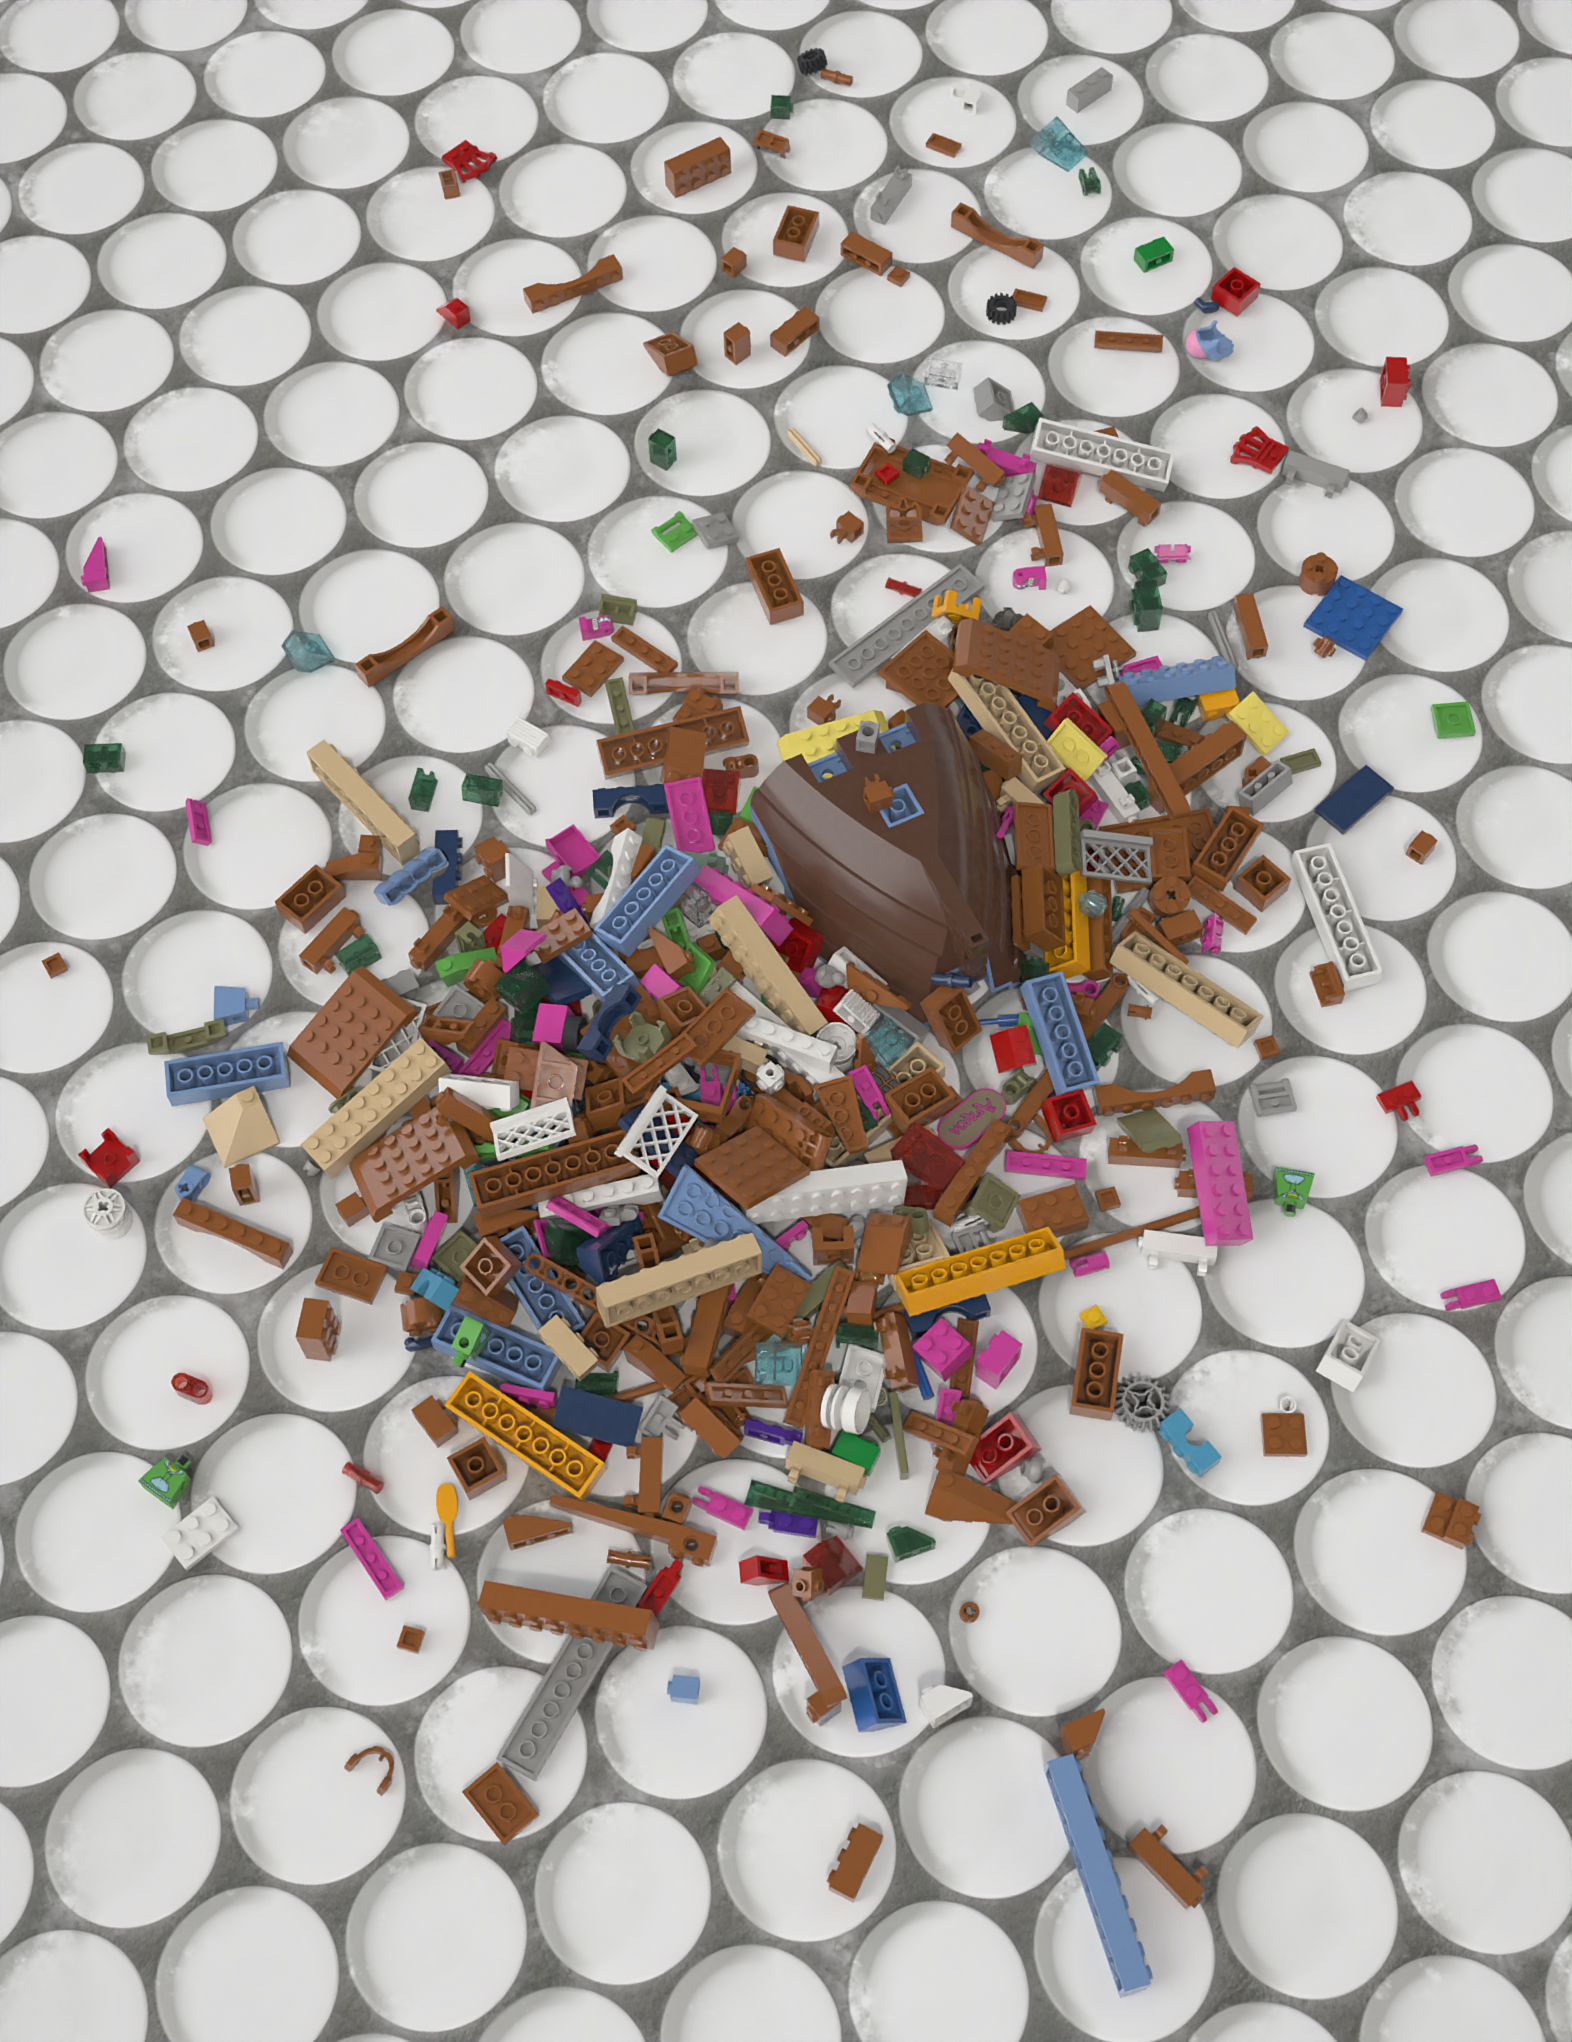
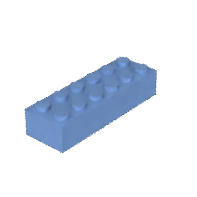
(1180, 680)
(647, 900)
(598, 966)
(1059, 1033)
(226, 1073)
(537, 1297)
(504, 1353)

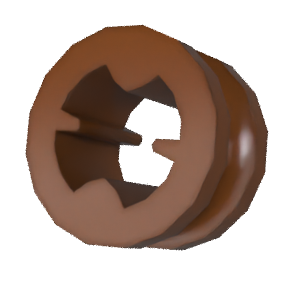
(964, 1617)

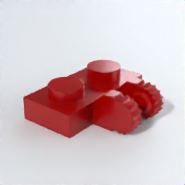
(1398, 1097)

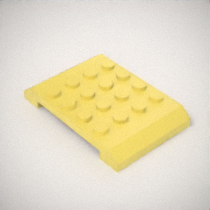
(821, 739)

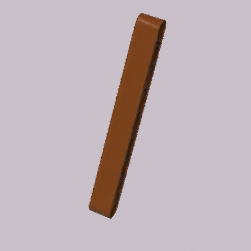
(1147, 750)
(577, 1295)

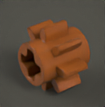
(1324, 647)
(799, 1331)

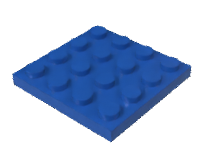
(1353, 617)

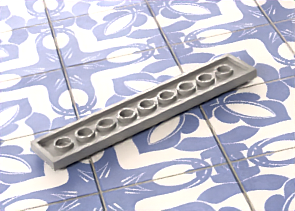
(901, 627)
(565, 1685)

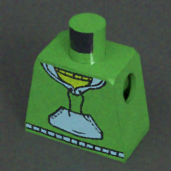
(1291, 1189)
(471, 1334)
(167, 1480)

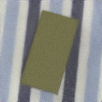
(1302, 761)
(875, 1577)

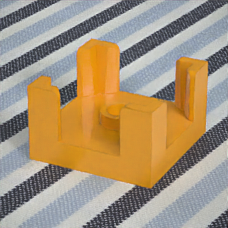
(952, 612)

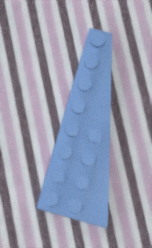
(707, 1214)

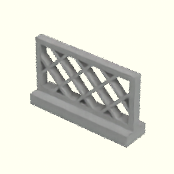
(1116, 841)

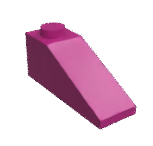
(96, 569)

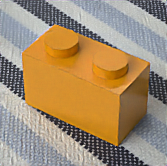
(1217, 704)

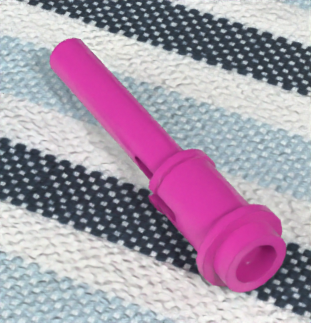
(1007, 820)

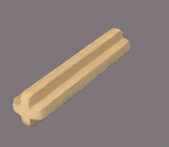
(804, 447)

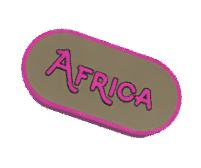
(971, 1119)

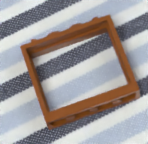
(706, 1111)

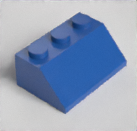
(874, 1694)

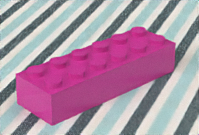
(722, 888)
(1220, 1183)

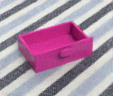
(572, 849)
(429, 1241)

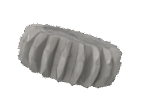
(1148, 1409)

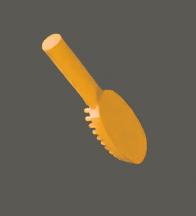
(447, 1511)

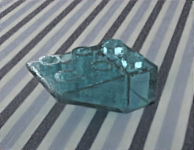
(1058, 145)

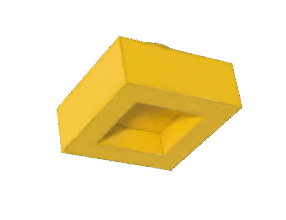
(1093, 1318)

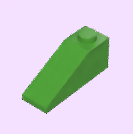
(676, 927)
(454, 967)

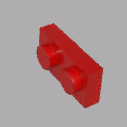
(560, 691)

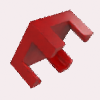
(110, 1159)

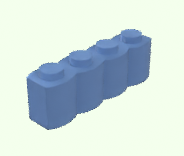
(407, 879)

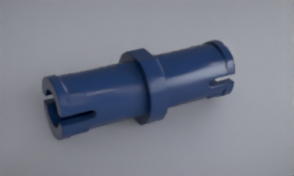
(952, 980)

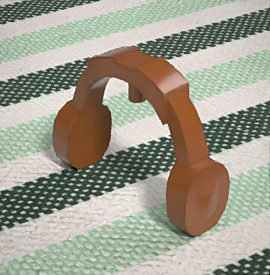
(1042, 1124)
(356, 1758)

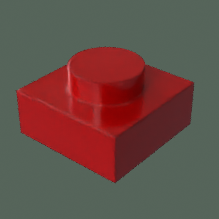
(887, 473)

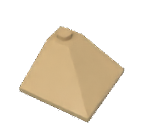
(240, 1127)
(922, 1250)

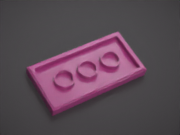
(689, 815)

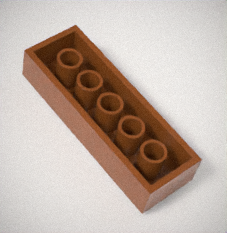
(1204, 760)

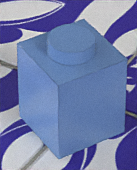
(684, 1689)

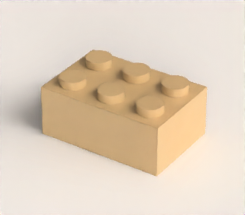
(747, 858)

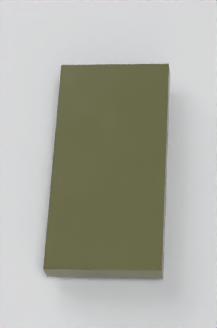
(1149, 1130)

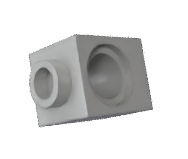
(867, 743)

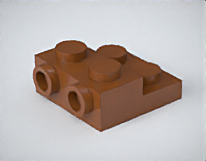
(696, 704)
(1451, 1520)

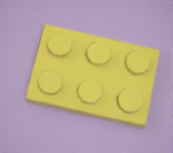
(1258, 723)
(1076, 749)

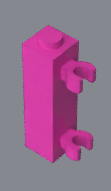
(1008, 462)

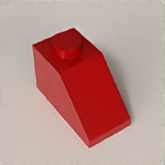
(455, 312)
(763, 1571)

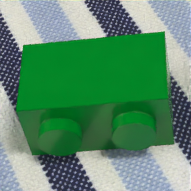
(1153, 254)
(857, 1451)

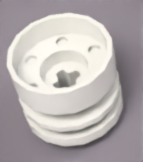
(845, 1040)
(111, 1223)
(846, 1408)

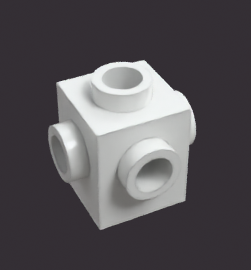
(770, 1083)

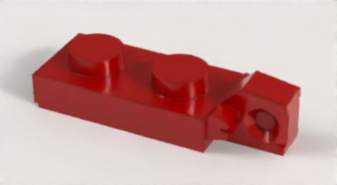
(661, 1588)

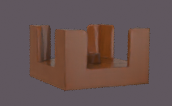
(830, 1252)

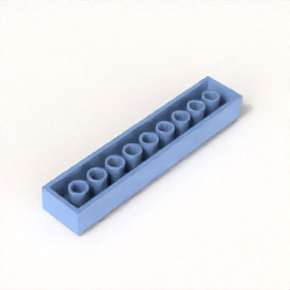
(1097, 1876)

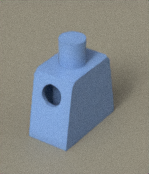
(233, 1004)

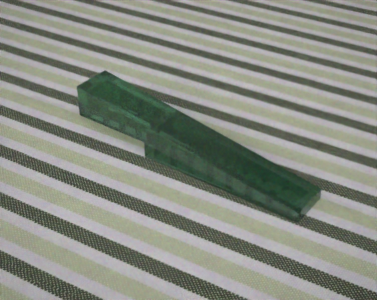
(808, 1504)

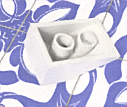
(520, 884)
(1348, 1355)

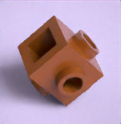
(807, 1582)

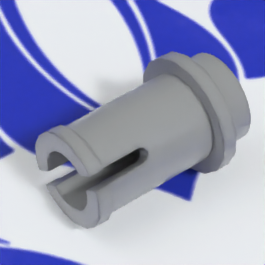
(840, 1530)

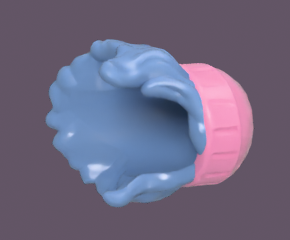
(1209, 343)

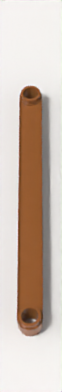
(1044, 1088)

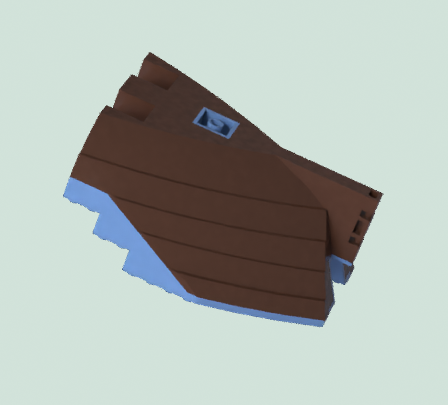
(904, 885)

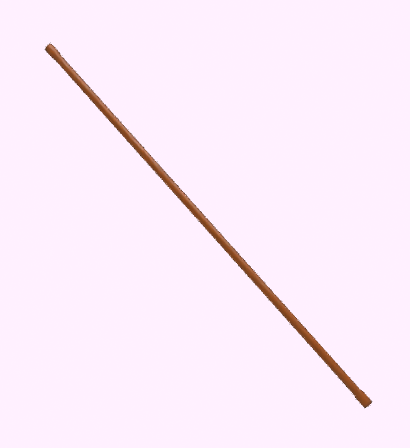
(899, 1308)

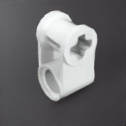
(415, 1210)

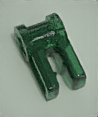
(1090, 184)
(1186, 706)

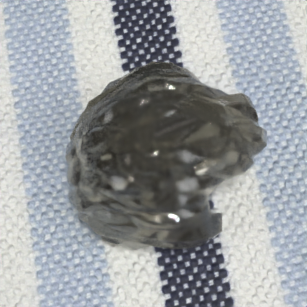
(1006, 619)

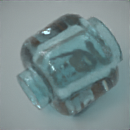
(1092, 904)

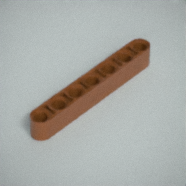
(807, 1645)

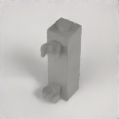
(891, 196)
(1316, 473)

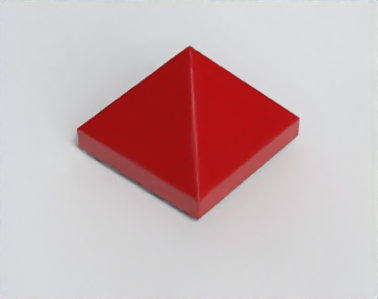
(600, 1449)

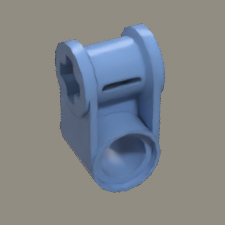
(192, 1183)

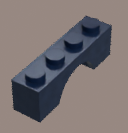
(609, 800)
(449, 843)
(619, 1003)
(972, 1308)

